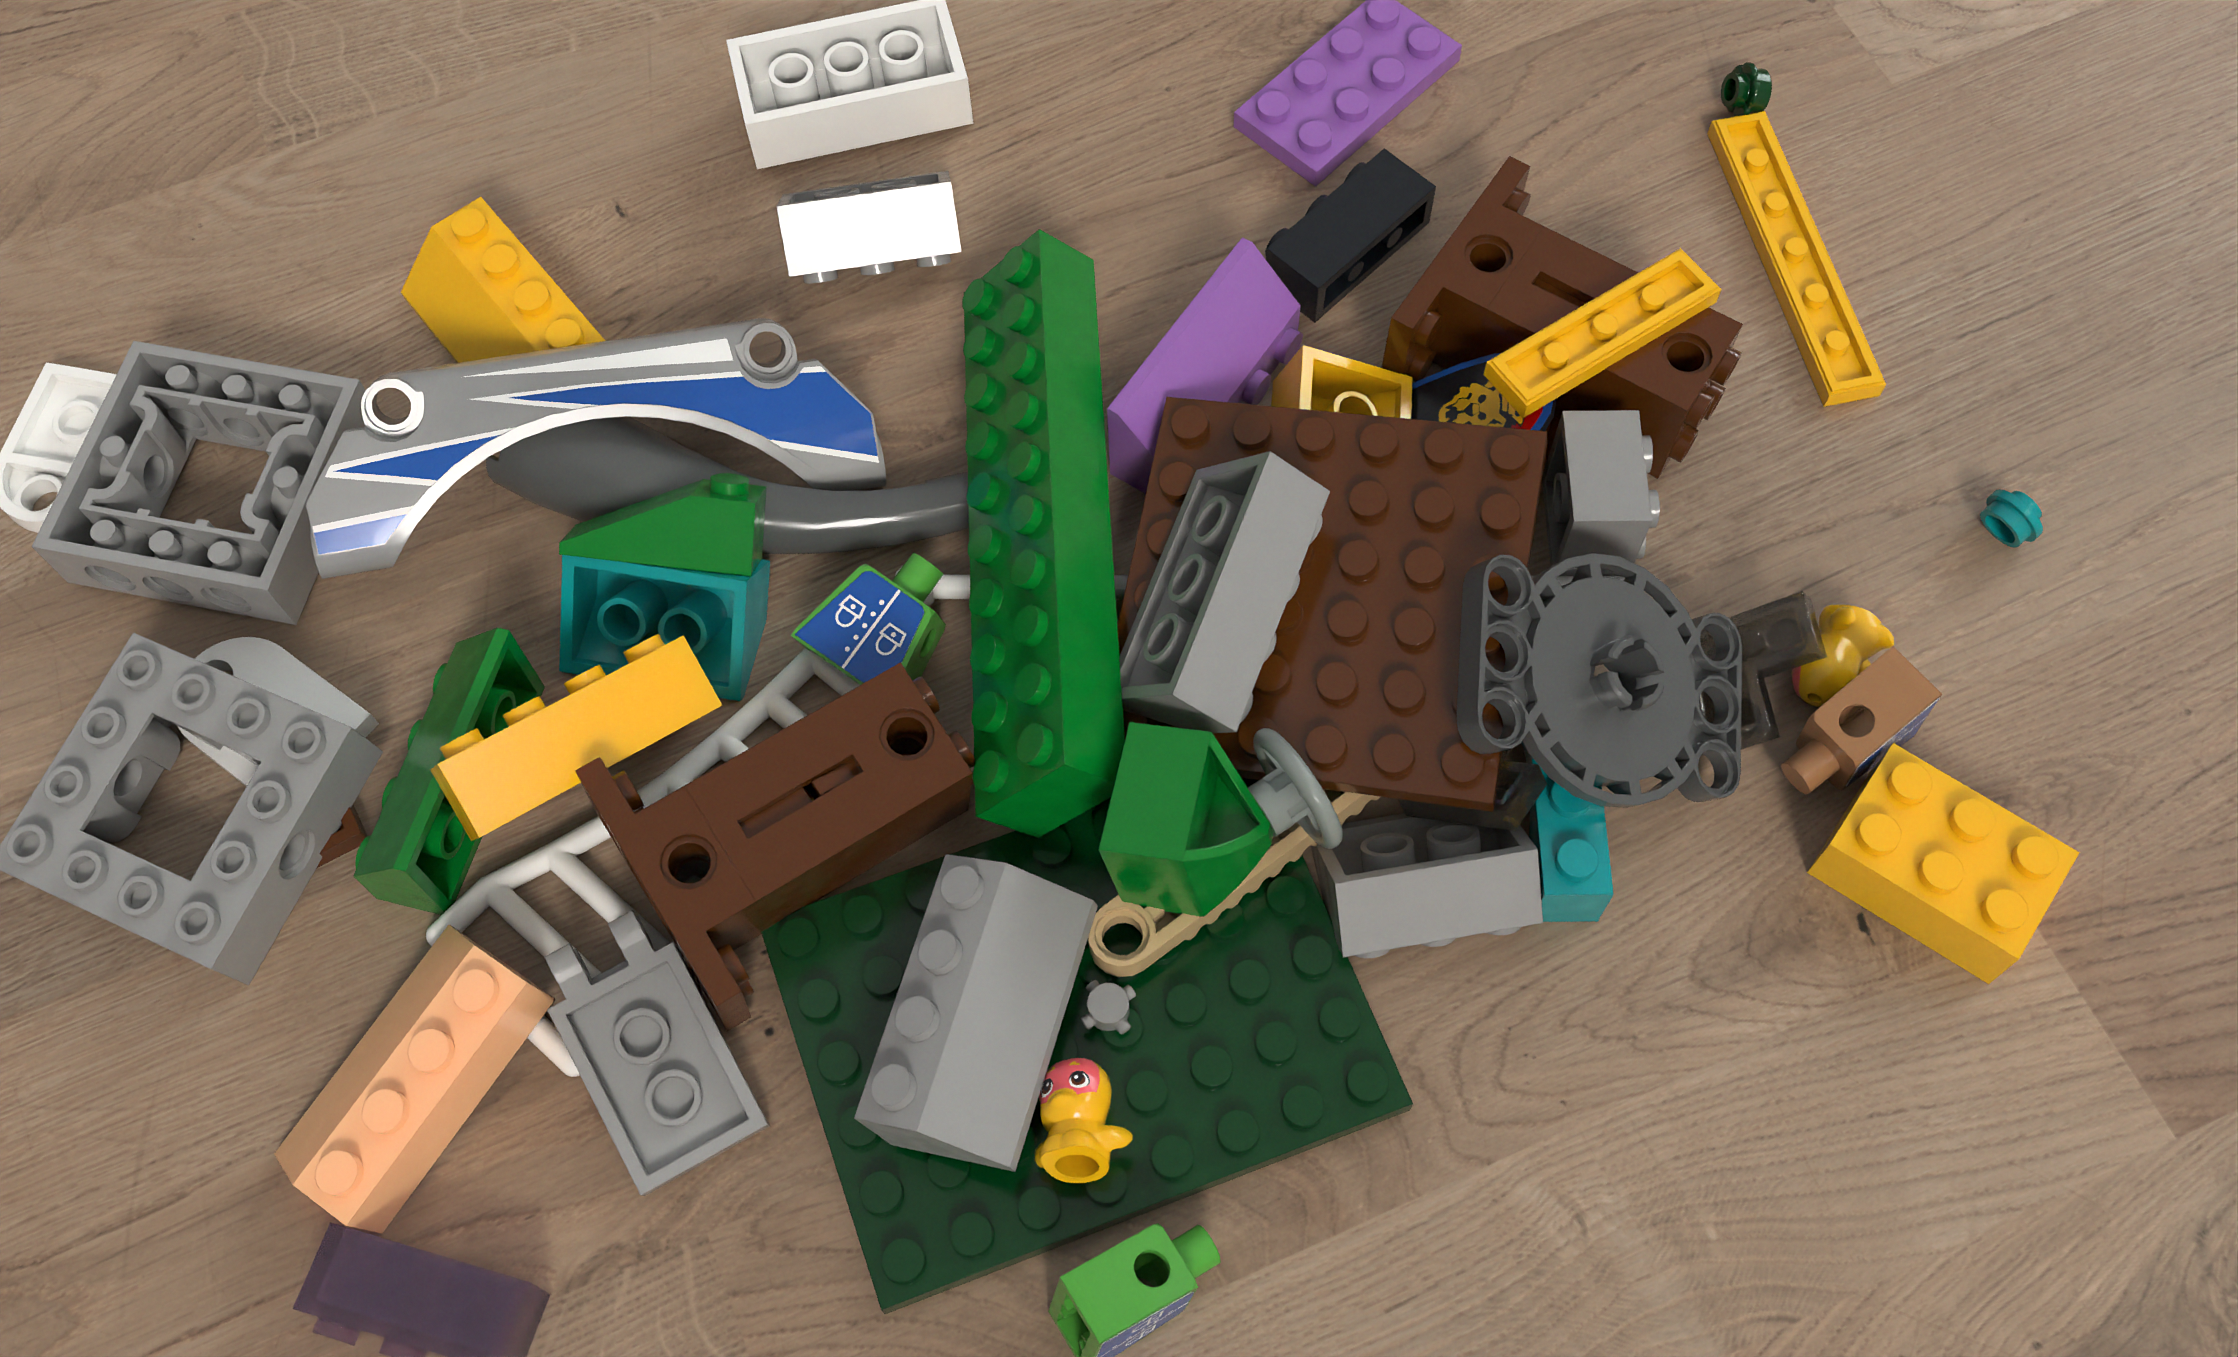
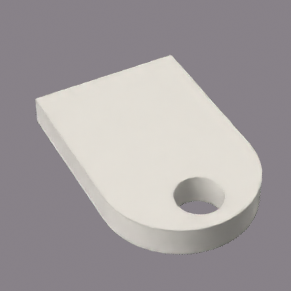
(48, 438)
(280, 673)

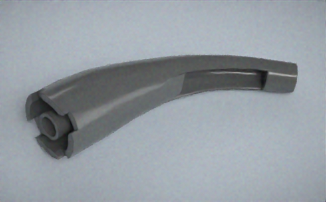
(620, 462)

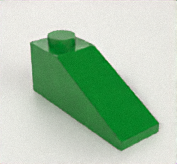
(695, 527)

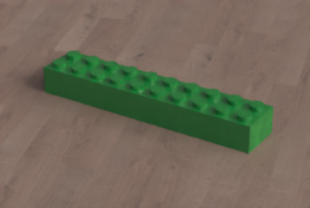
(1039, 542)

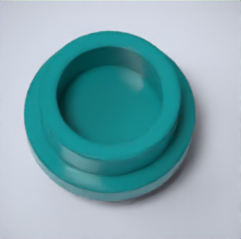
(2012, 517)

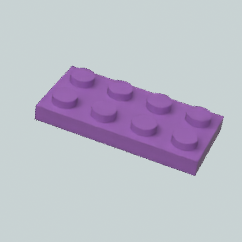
(1346, 87)

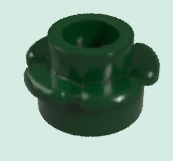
(1746, 89)

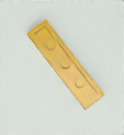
(1601, 332)

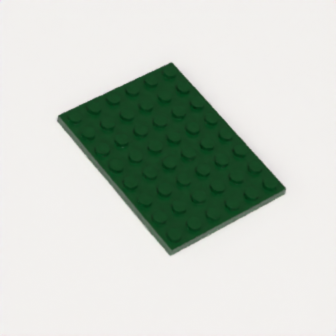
(1231, 1062)

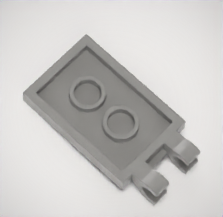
(652, 1058)

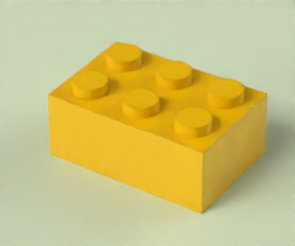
(1944, 864)

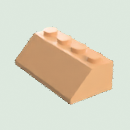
(411, 1082)

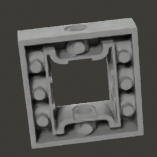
(109, 508)
(262, 854)

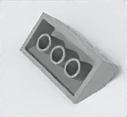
(1220, 593)
(977, 1013)

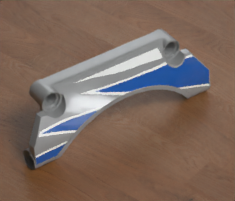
(466, 411)

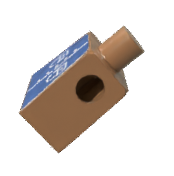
(1861, 723)

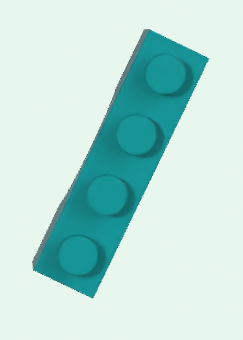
(1570, 854)

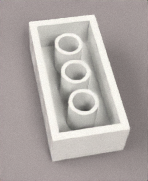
(850, 82)

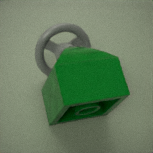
(1190, 828)

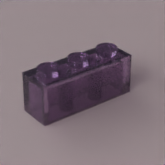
(416, 1300)

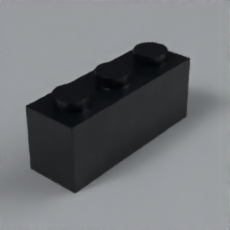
(1350, 232)

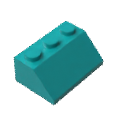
(623, 603)

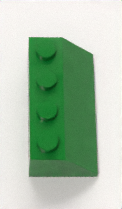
(418, 843)

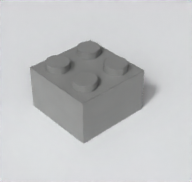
(1599, 487)

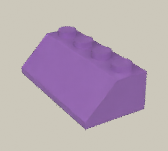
(1213, 352)

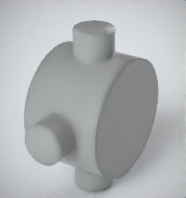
(1108, 1007)

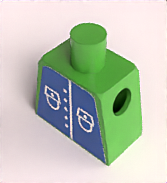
(877, 622)
(1107, 1308)

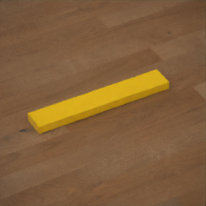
(1796, 260)

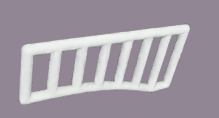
(561, 854)

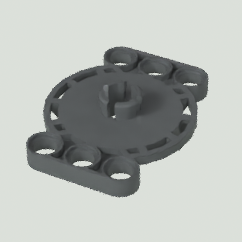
(1608, 726)

